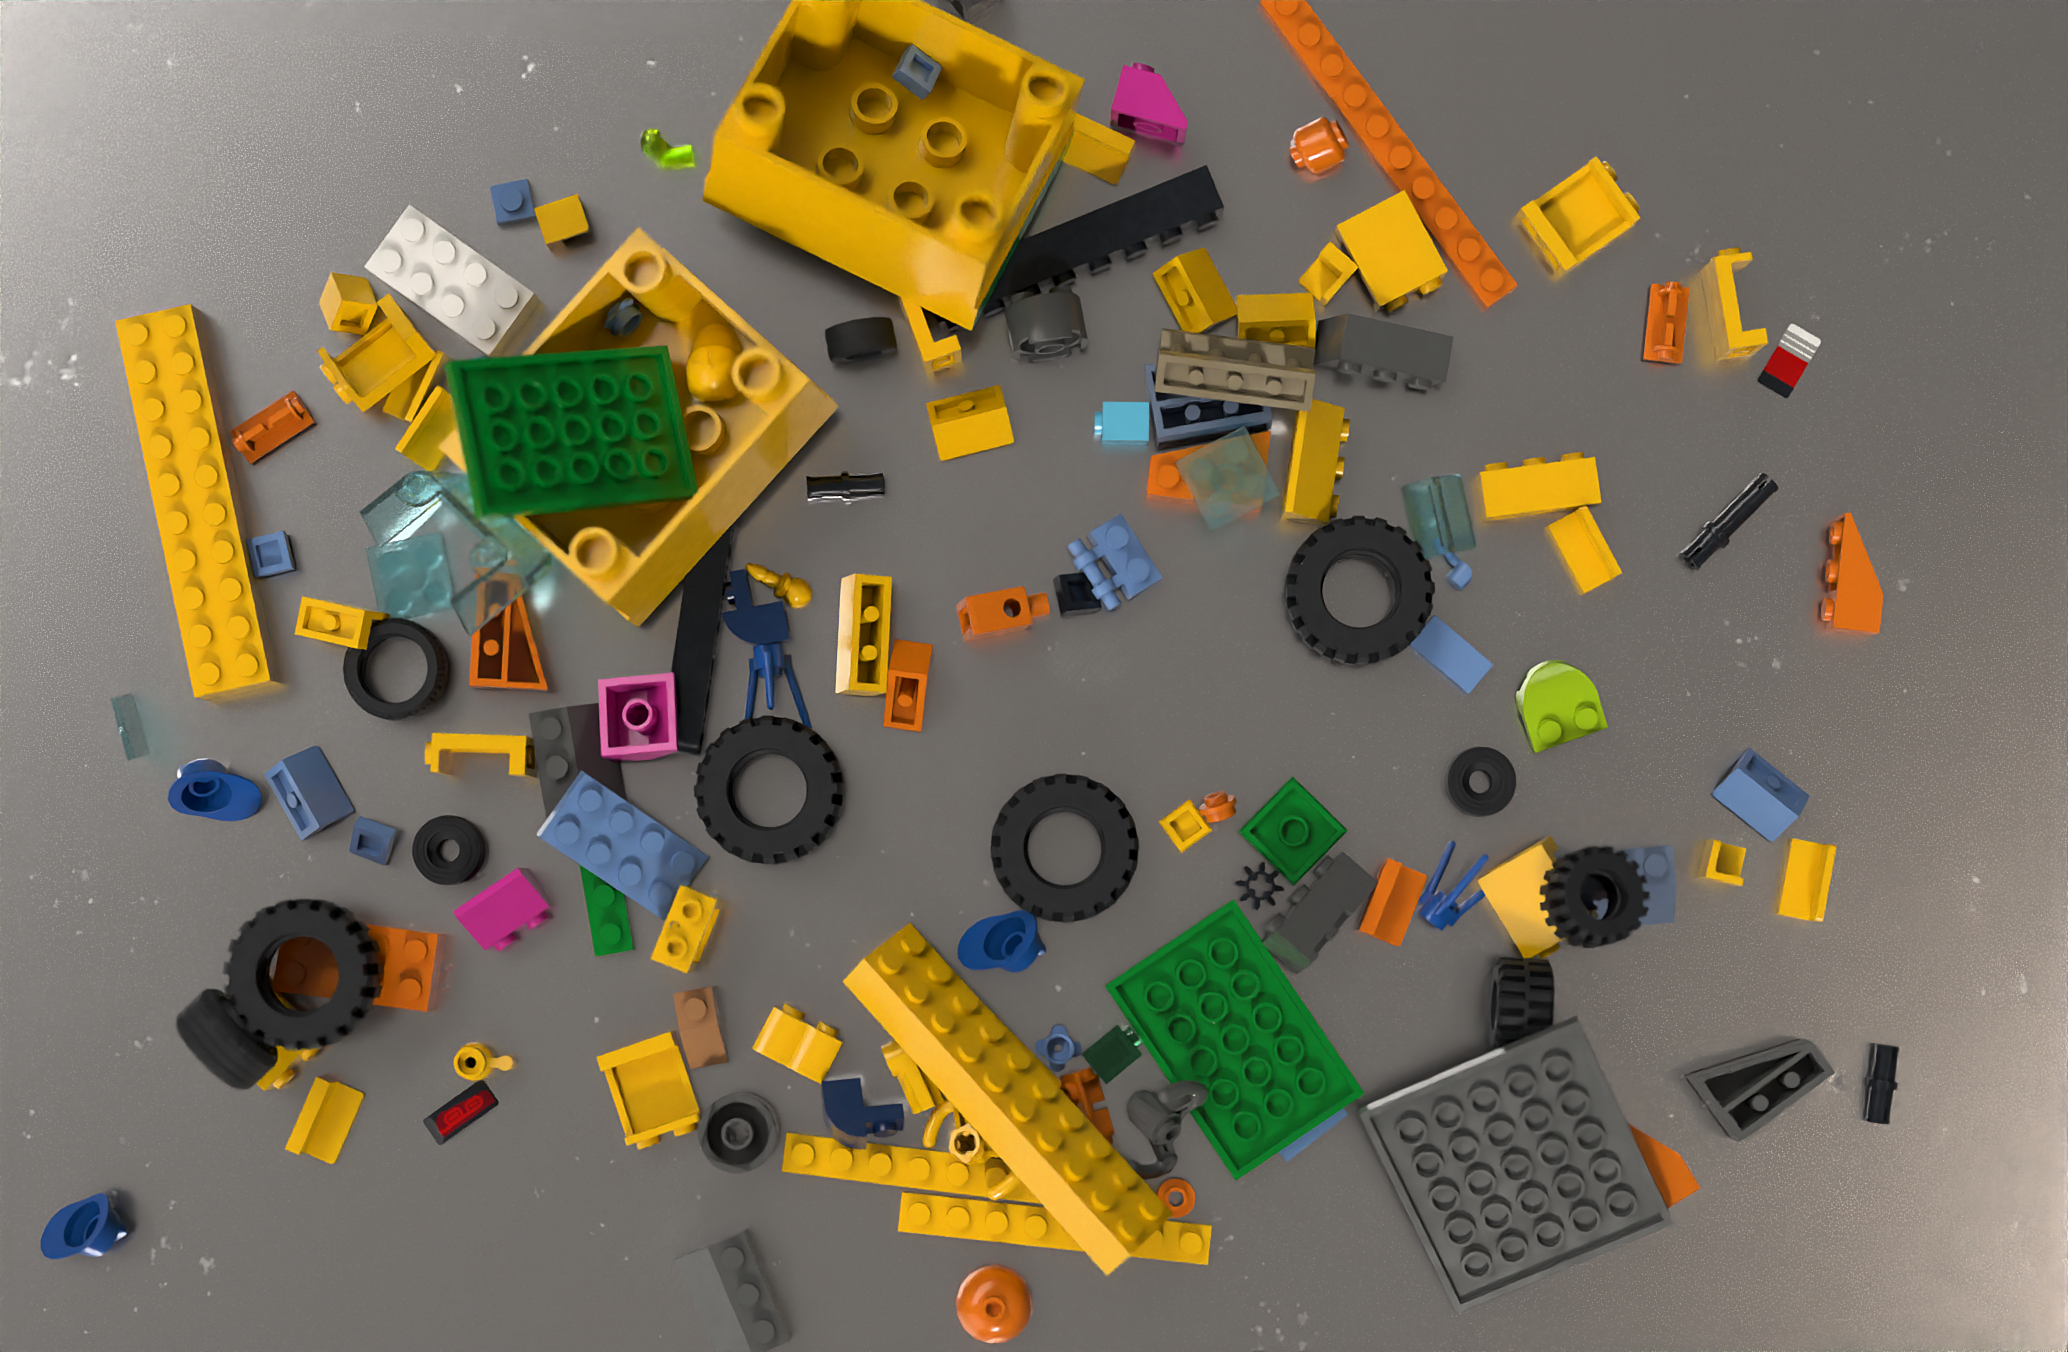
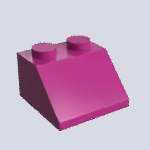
(1147, 105)
(638, 717)
(505, 909)

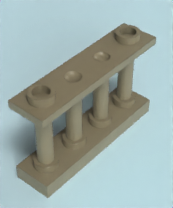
(1235, 369)

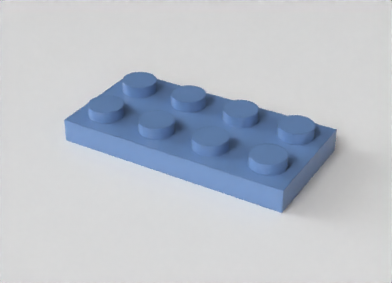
(621, 844)

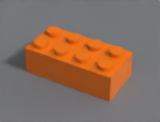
(409, 963)

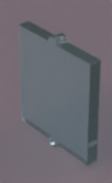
(129, 726)

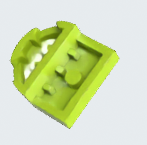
(1558, 705)

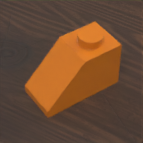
(907, 685)

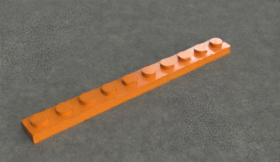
(1390, 148)

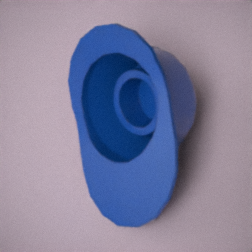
(211, 792)
(1001, 942)
(82, 1229)

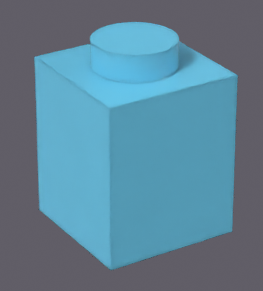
(1123, 423)

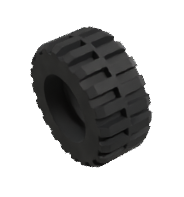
(1367, 538)
(716, 790)
(1055, 795)
(252, 986)

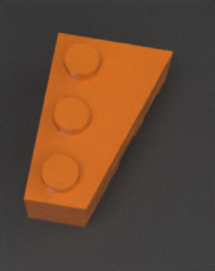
(506, 653)

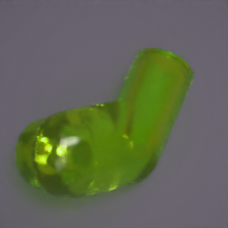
(663, 153)

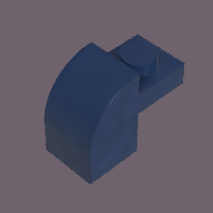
(753, 623)
(851, 1121)

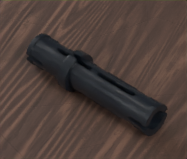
(1717, 533)

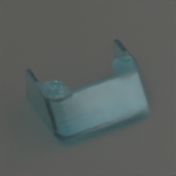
(505, 558)

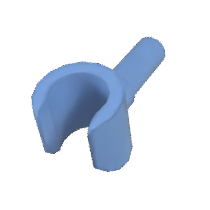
(1460, 574)

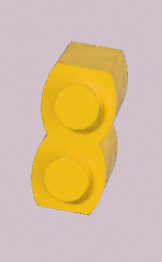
(798, 1043)

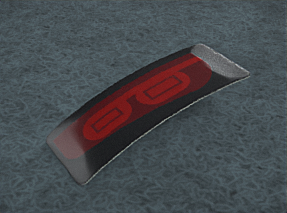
(460, 1112)

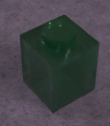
(1113, 1052)

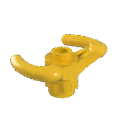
(966, 1145)

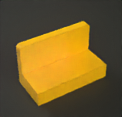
(1099, 150)
(1195, 291)
(1277, 318)
(410, 396)
(970, 422)
(429, 430)
(1584, 549)
(336, 622)
(1806, 880)
(325, 1119)

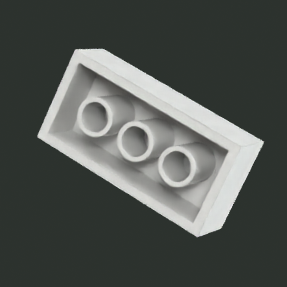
(452, 283)

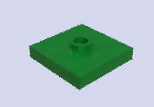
(1293, 831)

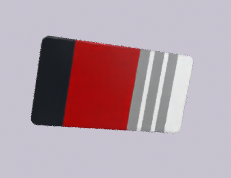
(1789, 360)

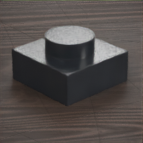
(1075, 594)

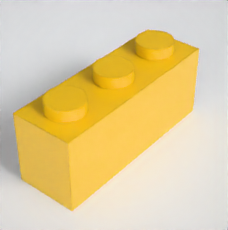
(1538, 487)
(863, 635)

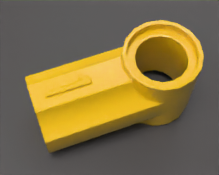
(916, 1085)

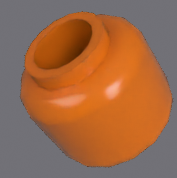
(1319, 145)

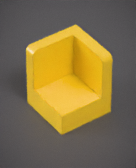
(561, 220)
(1328, 274)
(348, 303)
(1722, 863)

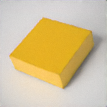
(1185, 826)

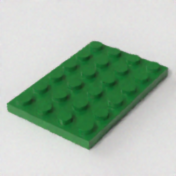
(571, 431)
(1228, 1017)

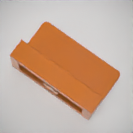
(1392, 902)

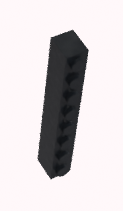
(1104, 235)

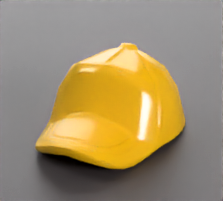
(712, 364)

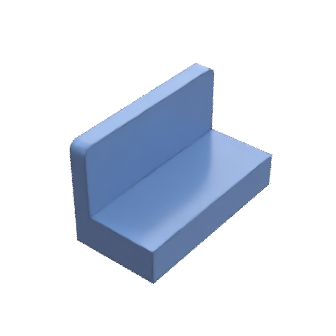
(308, 791)
(1761, 795)

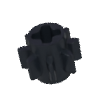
(1265, 895)

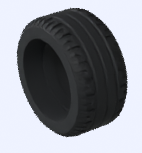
(432, 689)
(223, 1042)

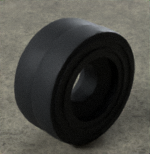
(860, 340)
(1502, 781)
(426, 850)

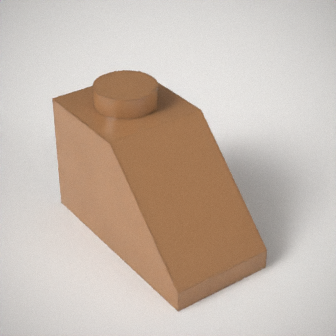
(701, 1027)

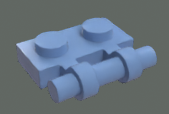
(1123, 557)

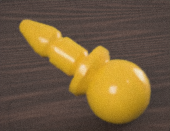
(794, 591)

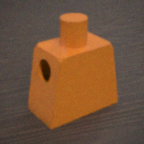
(984, 615)

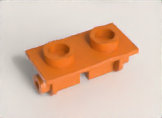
(1666, 322)
(271, 427)
(1085, 1090)

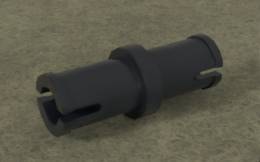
(845, 486)
(1882, 1084)

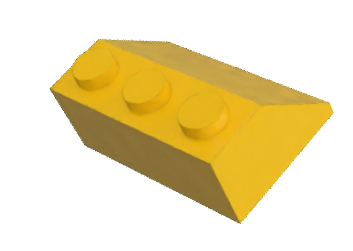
(1315, 464)

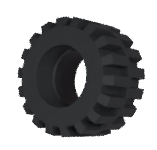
(1622, 888)
(1520, 999)

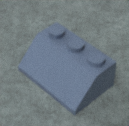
(1659, 870)

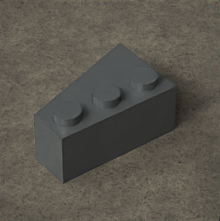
(1382, 350)
(1318, 911)
(1760, 1086)

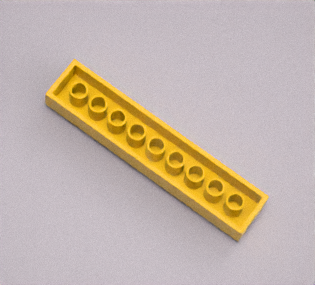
(197, 502)
(1008, 1098)

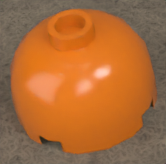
(994, 1304)

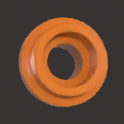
(1218, 806)
(1188, 1196)

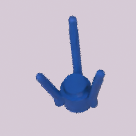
(769, 662)
(1441, 908)

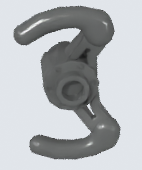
(1160, 1121)

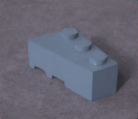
(1197, 419)

